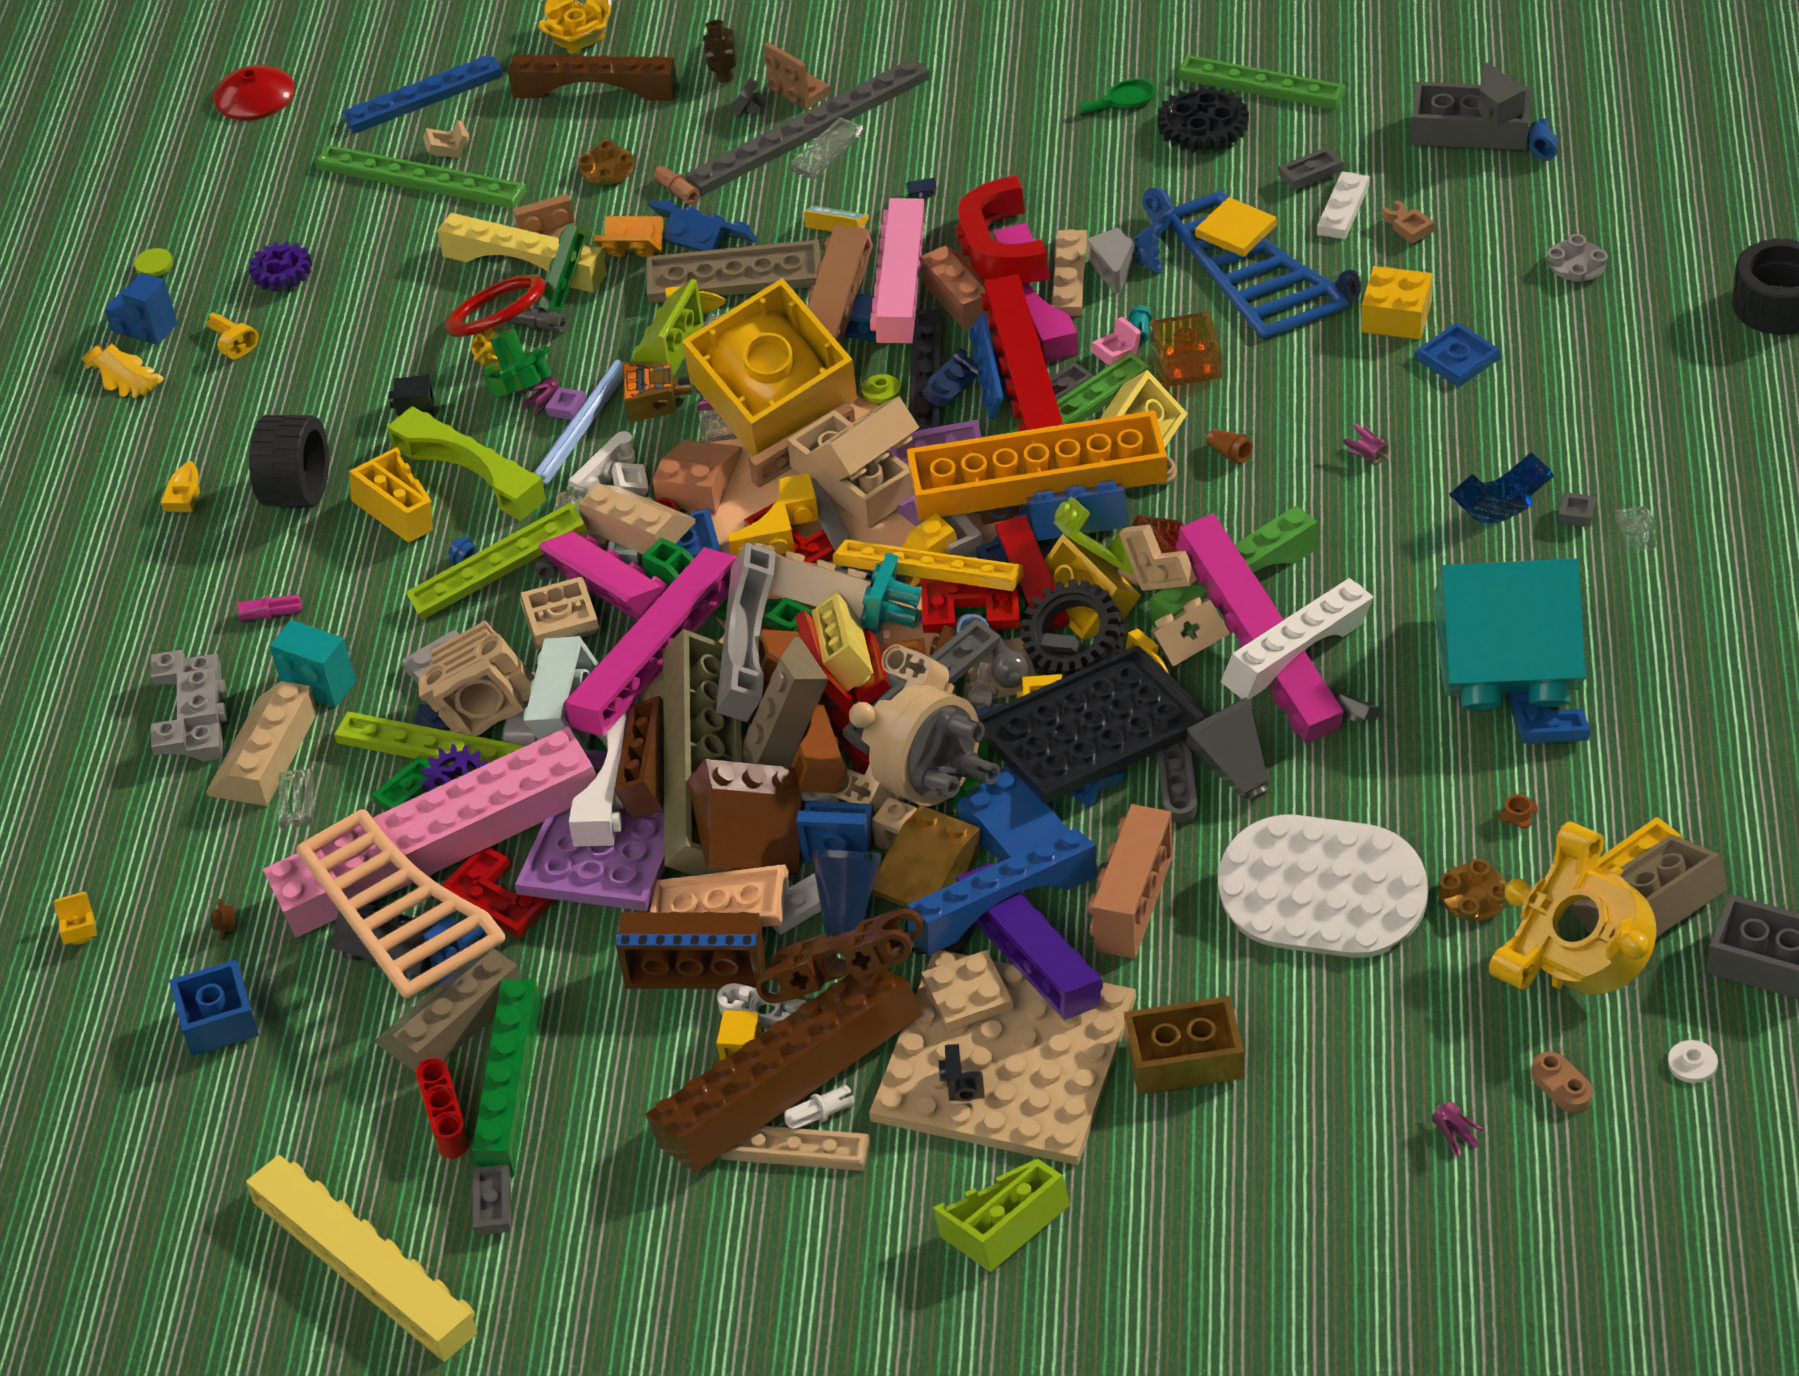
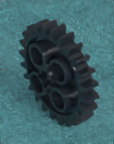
(1202, 119)

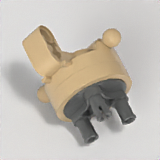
(917, 741)

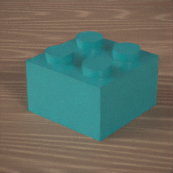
(315, 660)

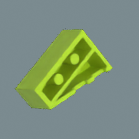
(1004, 1215)

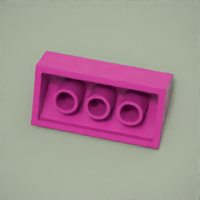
(604, 573)

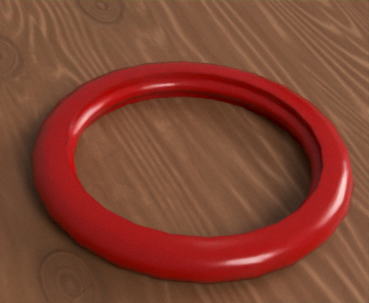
(457, 329)

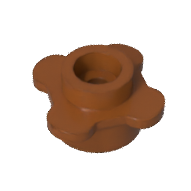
(1518, 811)

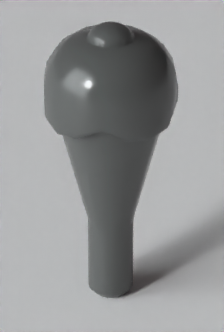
(1008, 665)

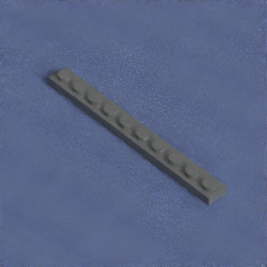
(807, 126)

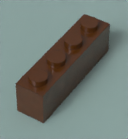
(642, 760)

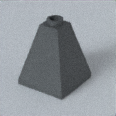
(1232, 749)

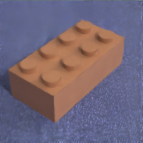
(1131, 881)

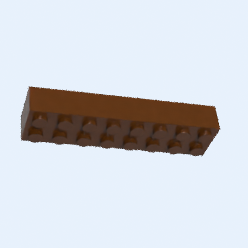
(781, 1066)

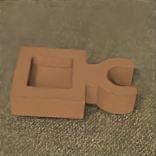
(1409, 225)

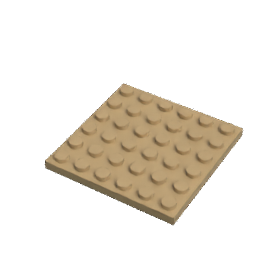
(1036, 1068)

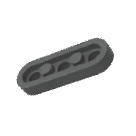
(1177, 782)

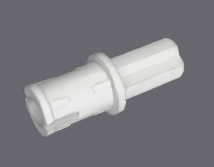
(818, 1108)

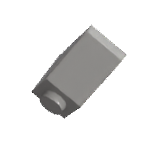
(1111, 257)

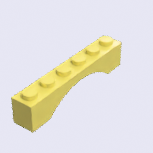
(471, 238)

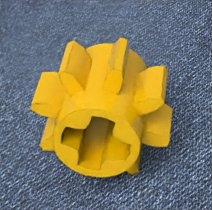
(482, 348)

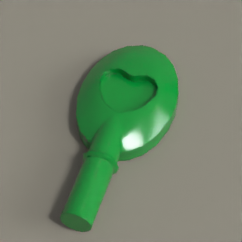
(1123, 95)

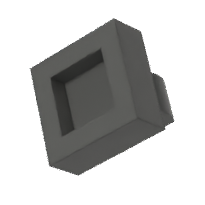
(748, 99)

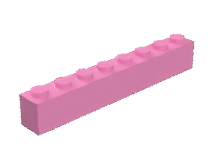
(898, 271)

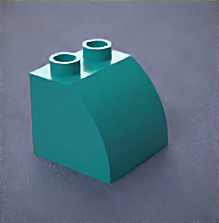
(1510, 631)

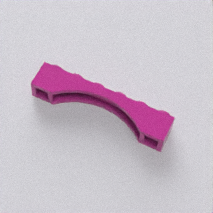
(1053, 326)

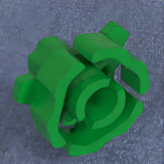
(514, 367)

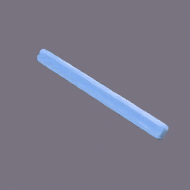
(580, 422)

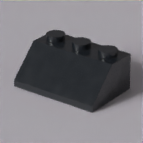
(353, 948)

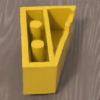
(392, 495)

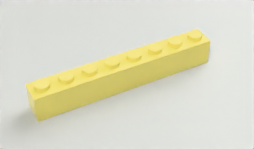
(363, 1257)

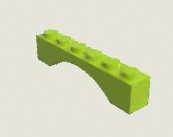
(426, 438)

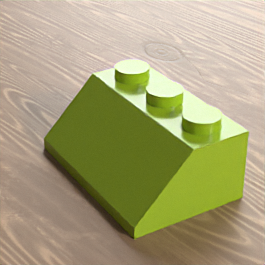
(673, 322)

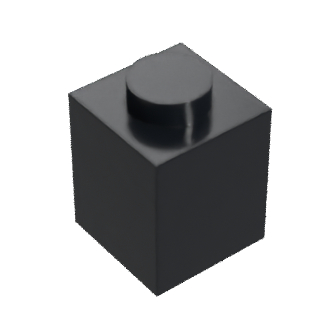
(410, 392)

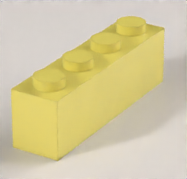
(842, 642)

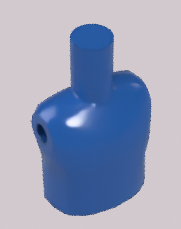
(1542, 140)

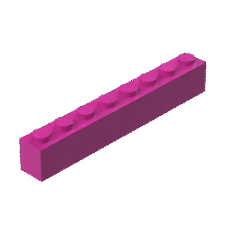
(1250, 613)
(639, 653)

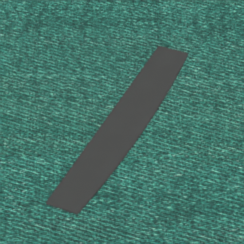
(829, 517)

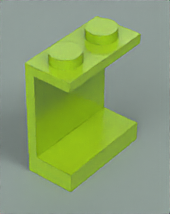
(1071, 517)

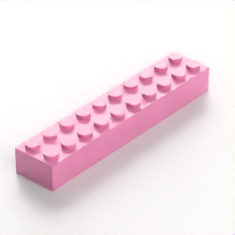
(446, 823)

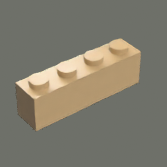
(816, 583)

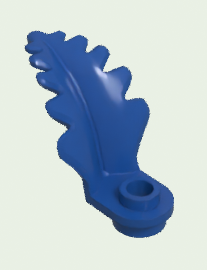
(1160, 211)

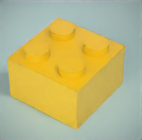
(1396, 302)

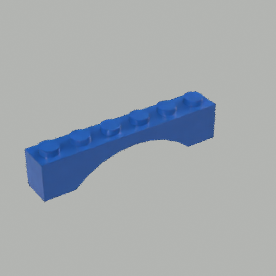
(952, 910)

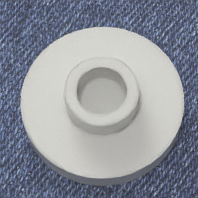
(1692, 1061)

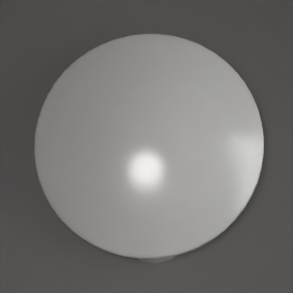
(1577, 259)

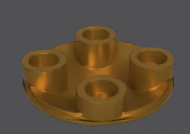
(606, 163)
(1473, 891)

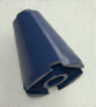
(844, 887)

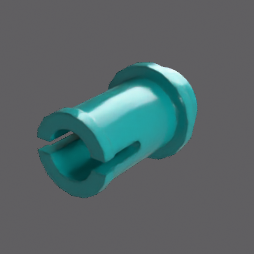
(1140, 318)

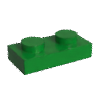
(403, 786)

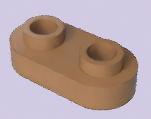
(1559, 1080)

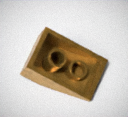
(926, 857)

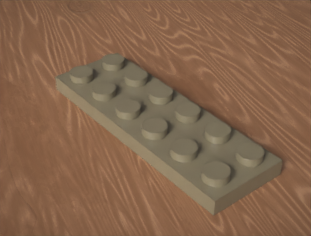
(735, 269)

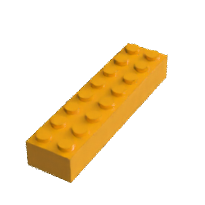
(1015, 465)

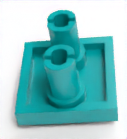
(884, 591)

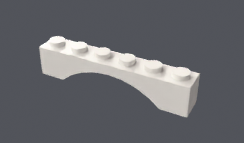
(1266, 656)
(596, 809)

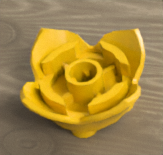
(575, 24)

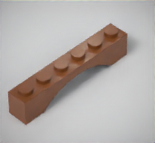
(818, 758)

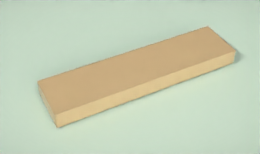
(802, 1148)

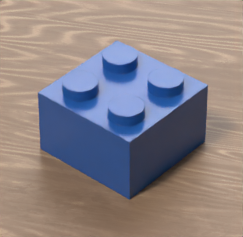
(213, 1007)

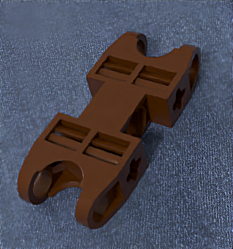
(865, 950)

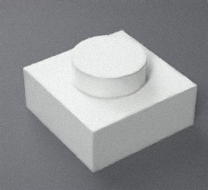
(630, 477)

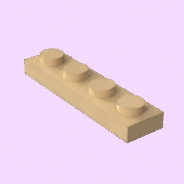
(1070, 271)

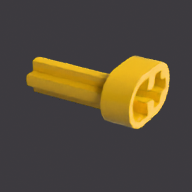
(235, 339)

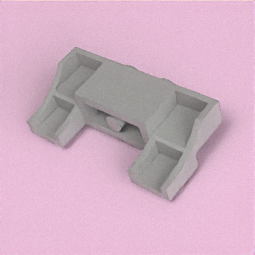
(199, 706)

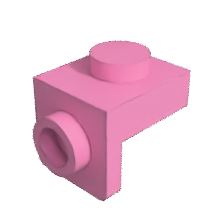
(1117, 344)

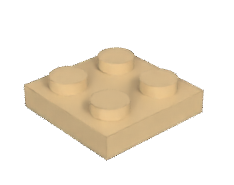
(967, 990)

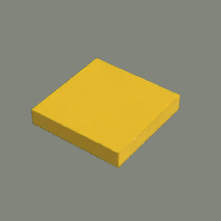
(1236, 227)

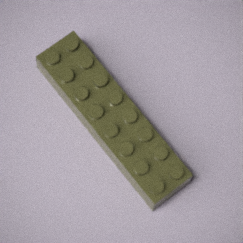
(690, 736)

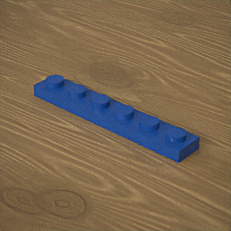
(422, 93)

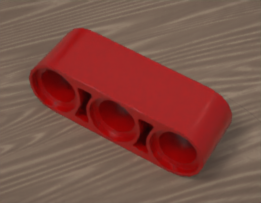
(442, 1108)

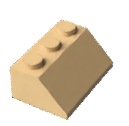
(865, 441)
(631, 518)

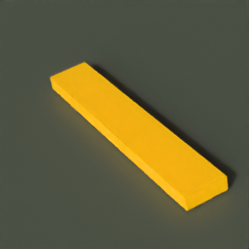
(931, 565)

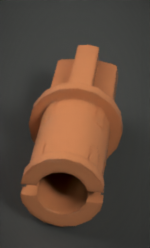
(676, 185)

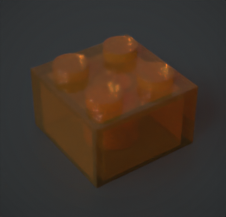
(1186, 349)

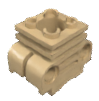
(475, 681)

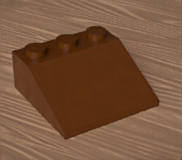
(746, 814)

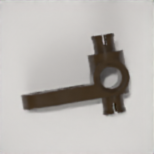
(720, 50)

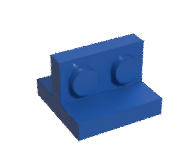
(834, 827)

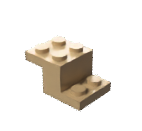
(559, 611)

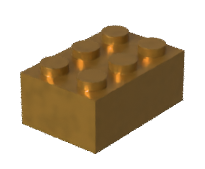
(1184, 1045)

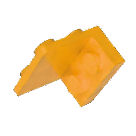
(631, 234)

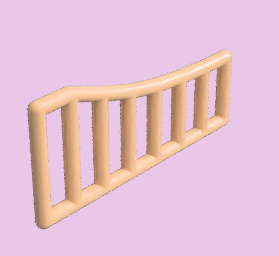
(407, 871)

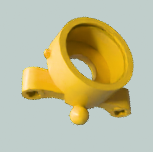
(1606, 957)

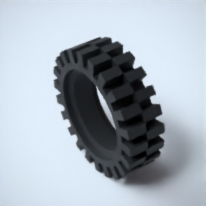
(1055, 603)

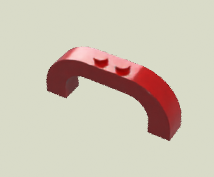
(991, 258)

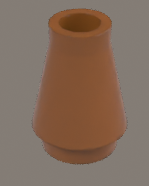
(1231, 445)

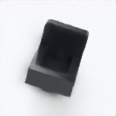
(961, 1086)

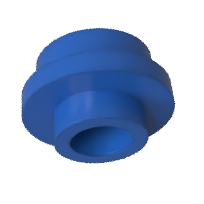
(461, 550)

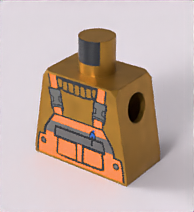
(651, 389)

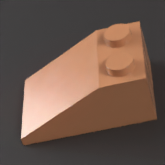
(696, 474)

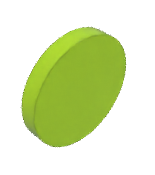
(153, 262)
(880, 388)

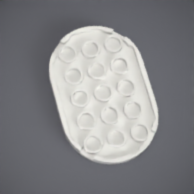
(1323, 886)

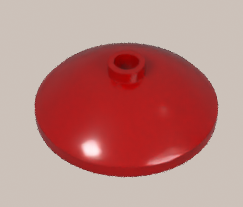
(253, 92)

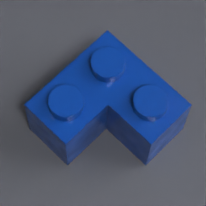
(142, 310)

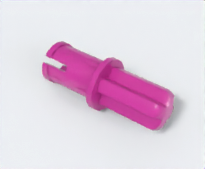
(269, 607)

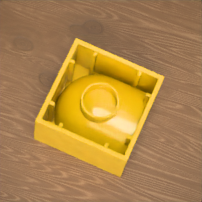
(769, 367)

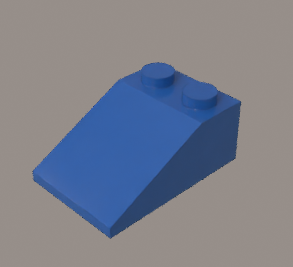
(1009, 816)

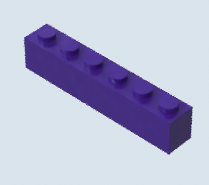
(1041, 954)

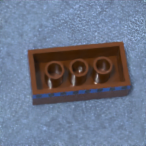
(690, 949)

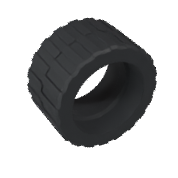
(1758, 303)
(289, 460)

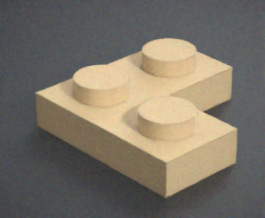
(1150, 566)

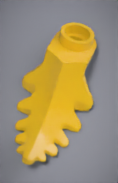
(121, 371)

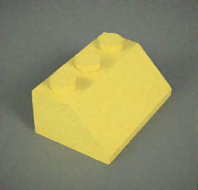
(1144, 395)

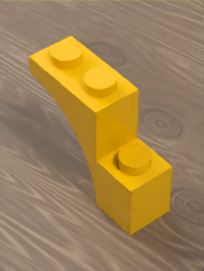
(793, 506)

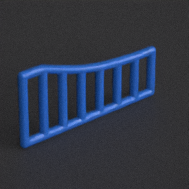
(1278, 259)

